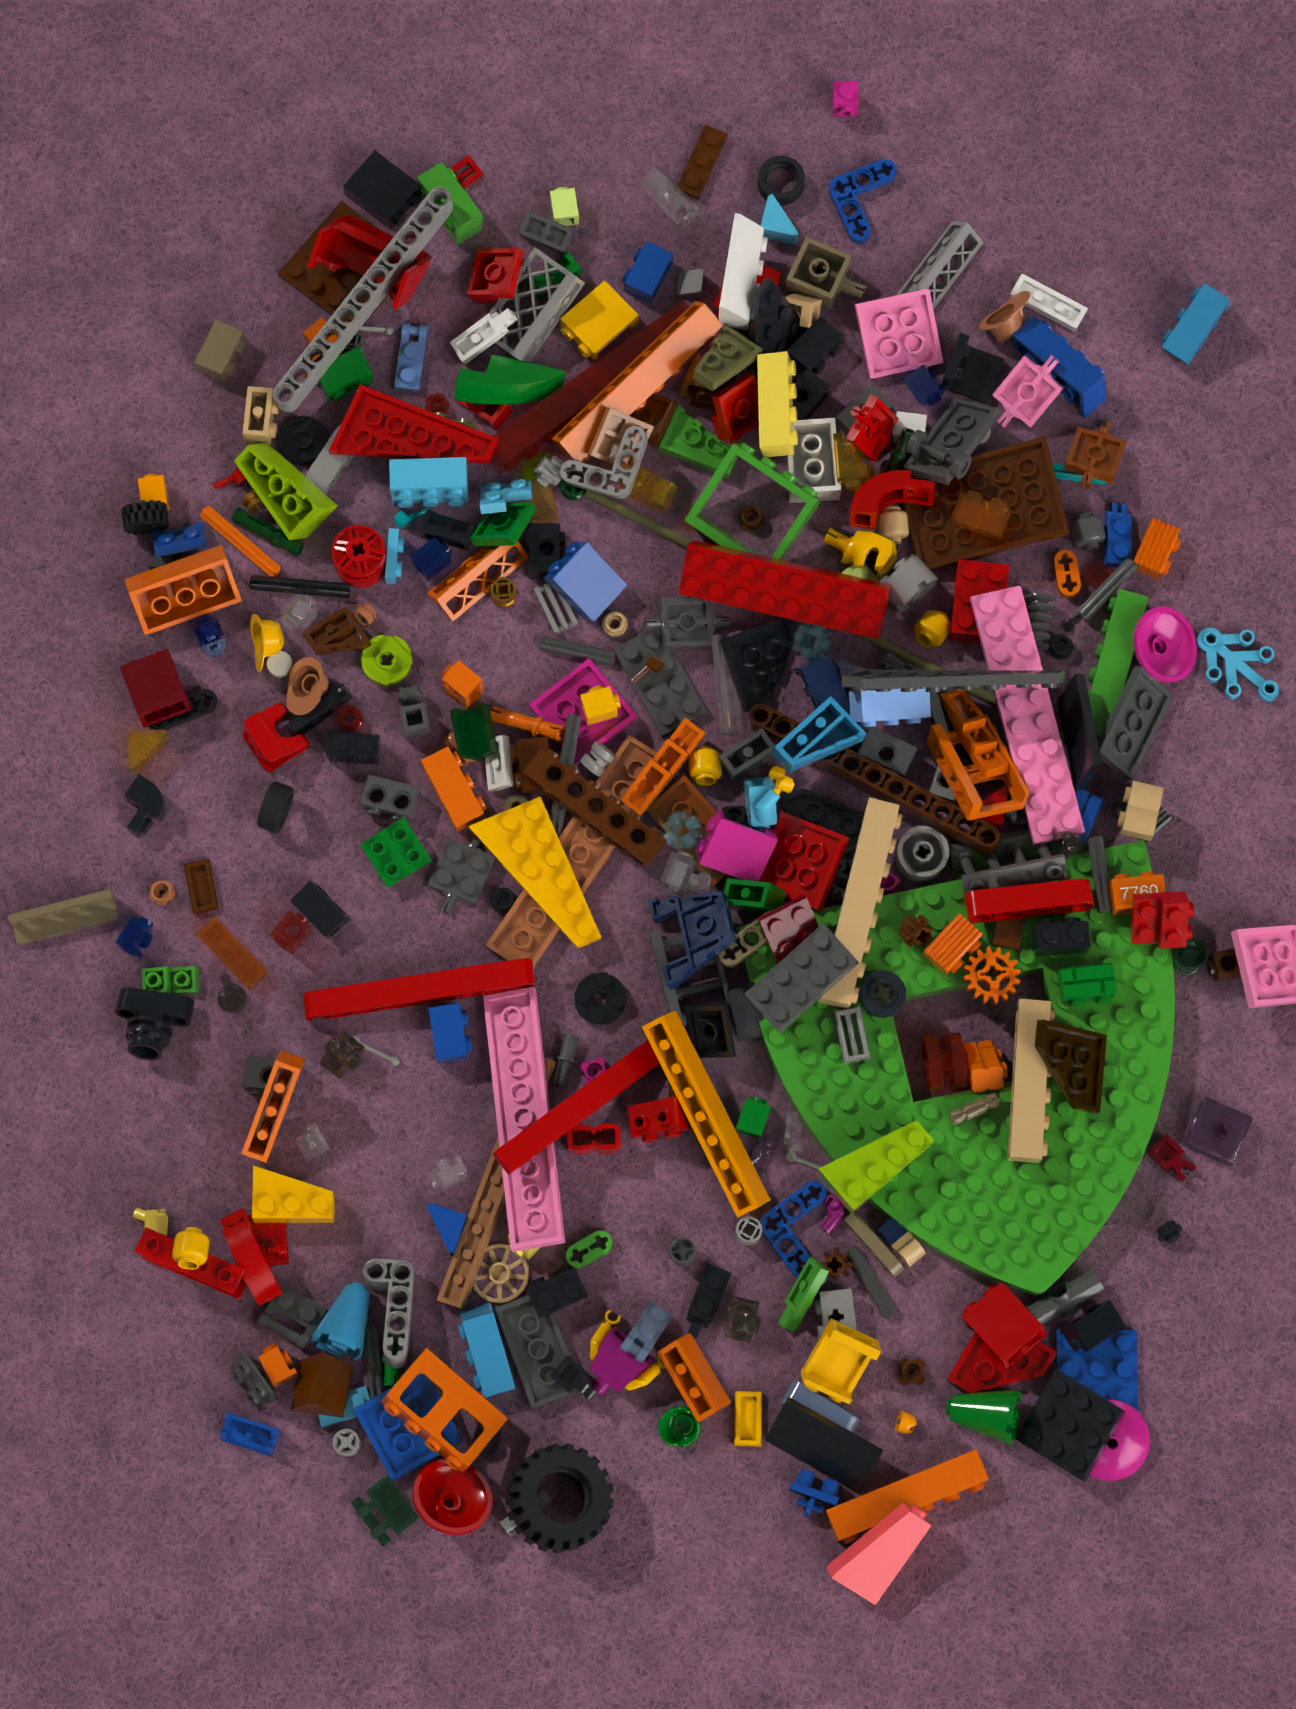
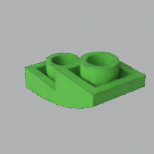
(171, 980)

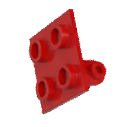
(273, 1241)

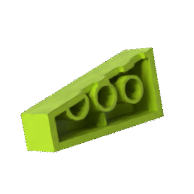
(284, 491)
(871, 1167)

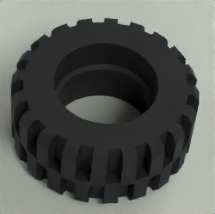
(588, 1479)

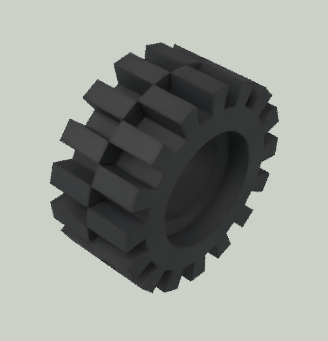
(145, 517)

